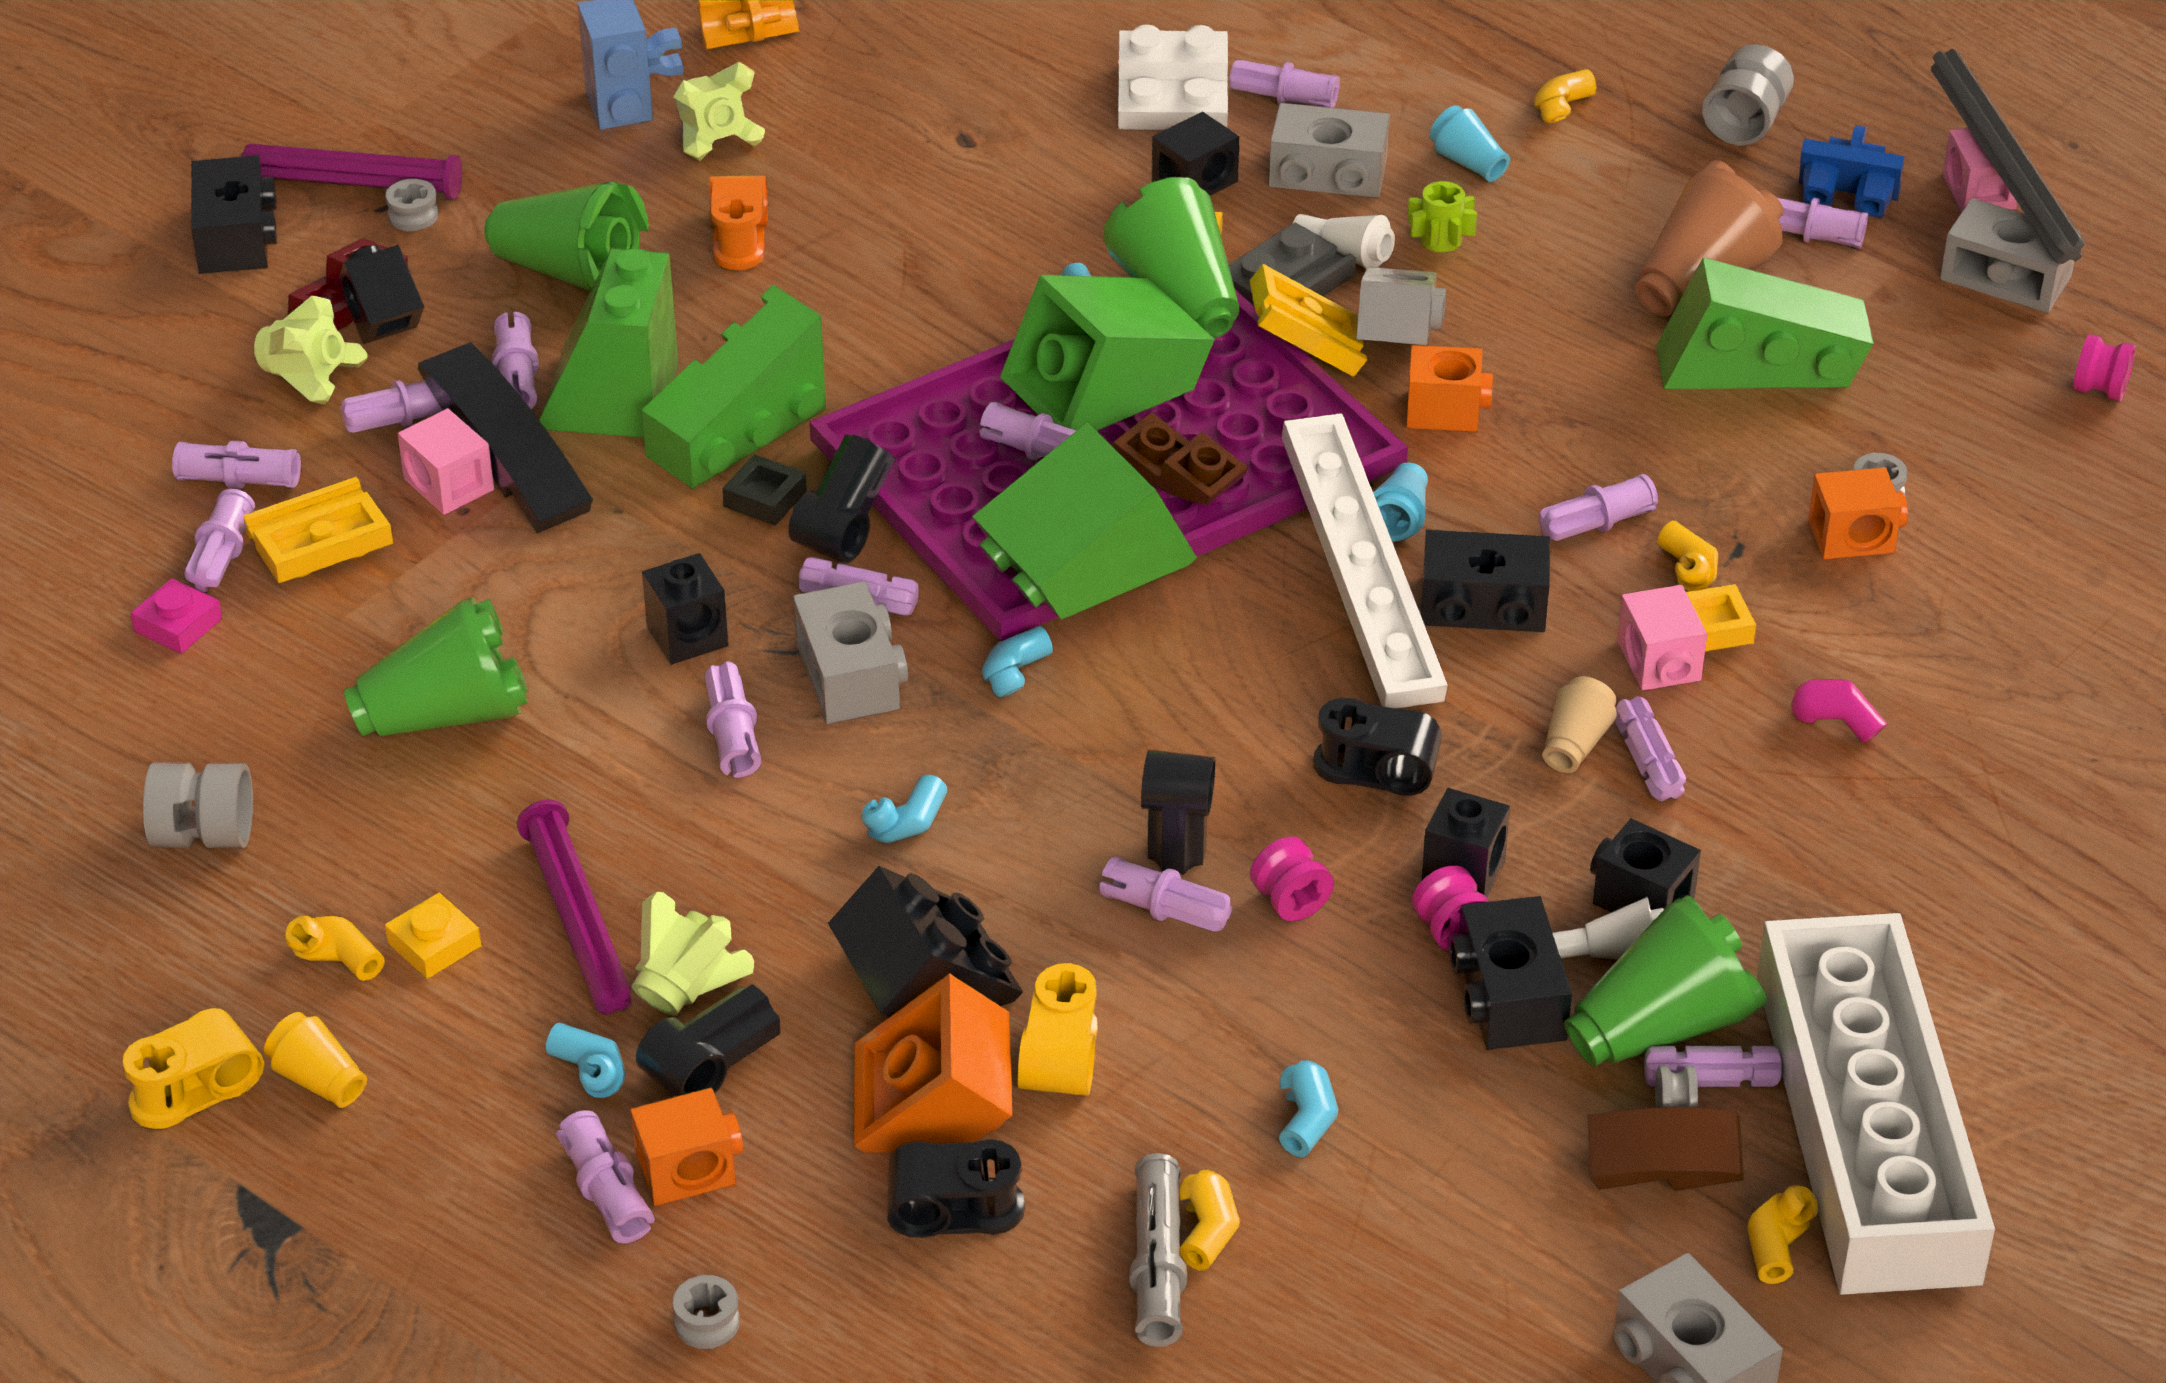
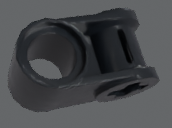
(1382, 750)
(947, 1188)

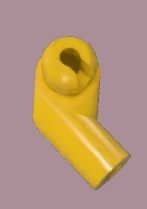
(1556, 92)
(1696, 557)
(1216, 1215)
(1776, 1227)

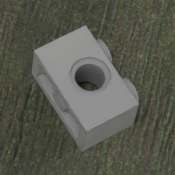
(1329, 150)
(2003, 257)
(1400, 306)
(849, 652)
(1692, 1329)

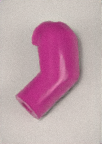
(1837, 701)

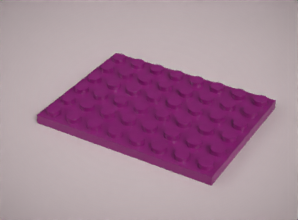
(950, 472)

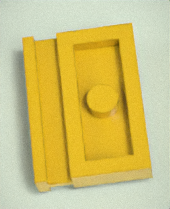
(1307, 320)
(318, 530)

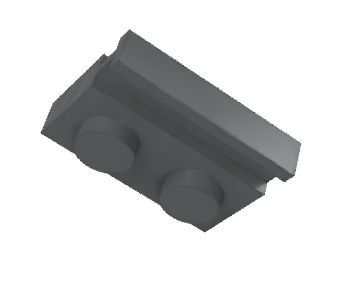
(1298, 256)

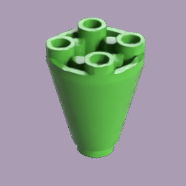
(441, 677)
(1666, 988)

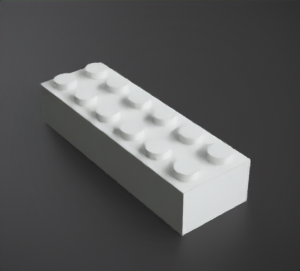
(1874, 1105)

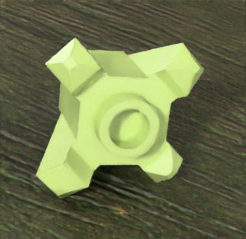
(714, 110)
(307, 349)
(684, 955)

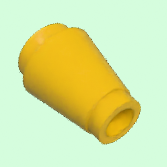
(313, 1058)

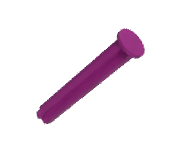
(356, 167)
(545, 827)

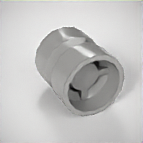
(1748, 95)
(220, 811)

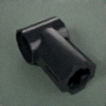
(836, 515)
(1178, 801)
(701, 1050)

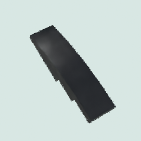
(521, 450)

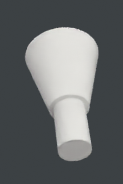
(1362, 236)
(1608, 935)

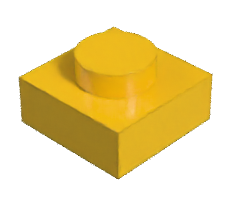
(1723, 617)
(433, 935)

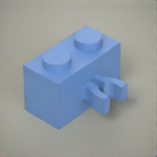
(620, 60)

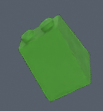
(617, 349)
(1103, 350)
(1081, 528)

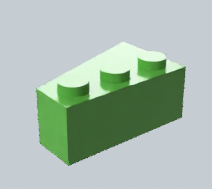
(1761, 333)
(743, 395)

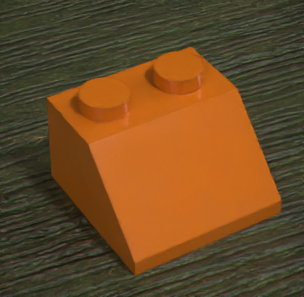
(933, 1071)

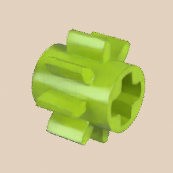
(1442, 216)

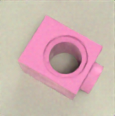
(1972, 174)
(445, 461)
(1661, 637)

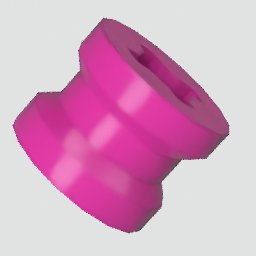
(2104, 367)
(1291, 878)
(1440, 899)

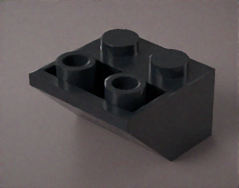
(912, 936)

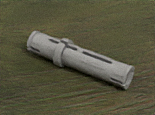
(1158, 1271)

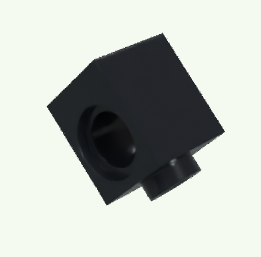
(1198, 151)
(380, 292)
(685, 608)
(1467, 834)
(1643, 865)

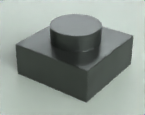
(764, 489)

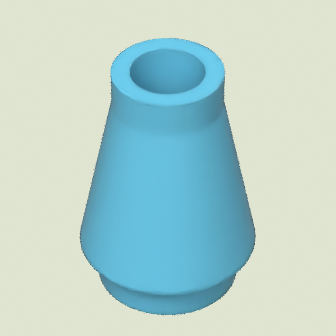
(1466, 141)
(1403, 501)

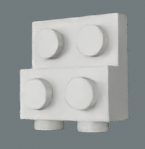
(1171, 76)

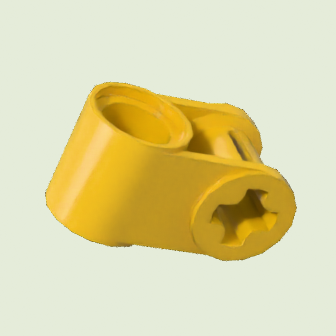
(1060, 1033)
(193, 1064)

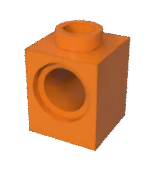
(1447, 388)
(1856, 513)
(685, 1146)

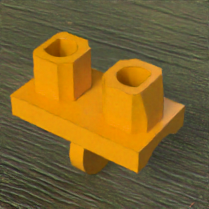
(744, 20)

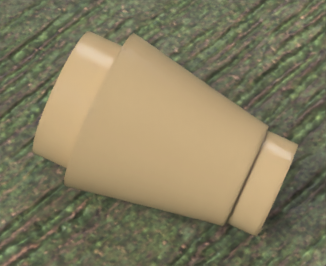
(1578, 722)

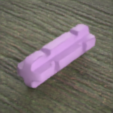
(898, 595)
(1650, 749)
(1718, 1064)

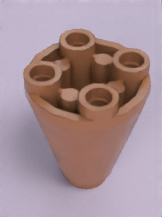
(1713, 219)

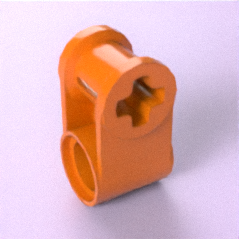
(738, 220)

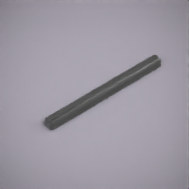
(2008, 157)

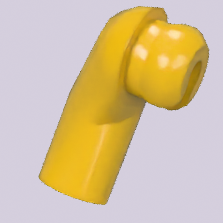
(334, 941)

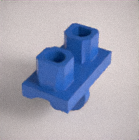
(1851, 168)

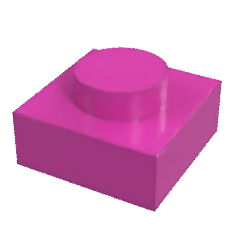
(176, 615)

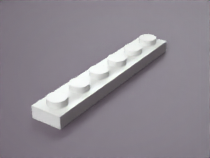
(1364, 562)

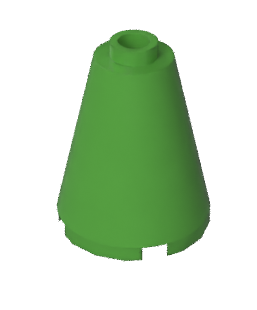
(568, 230)
(1179, 247)

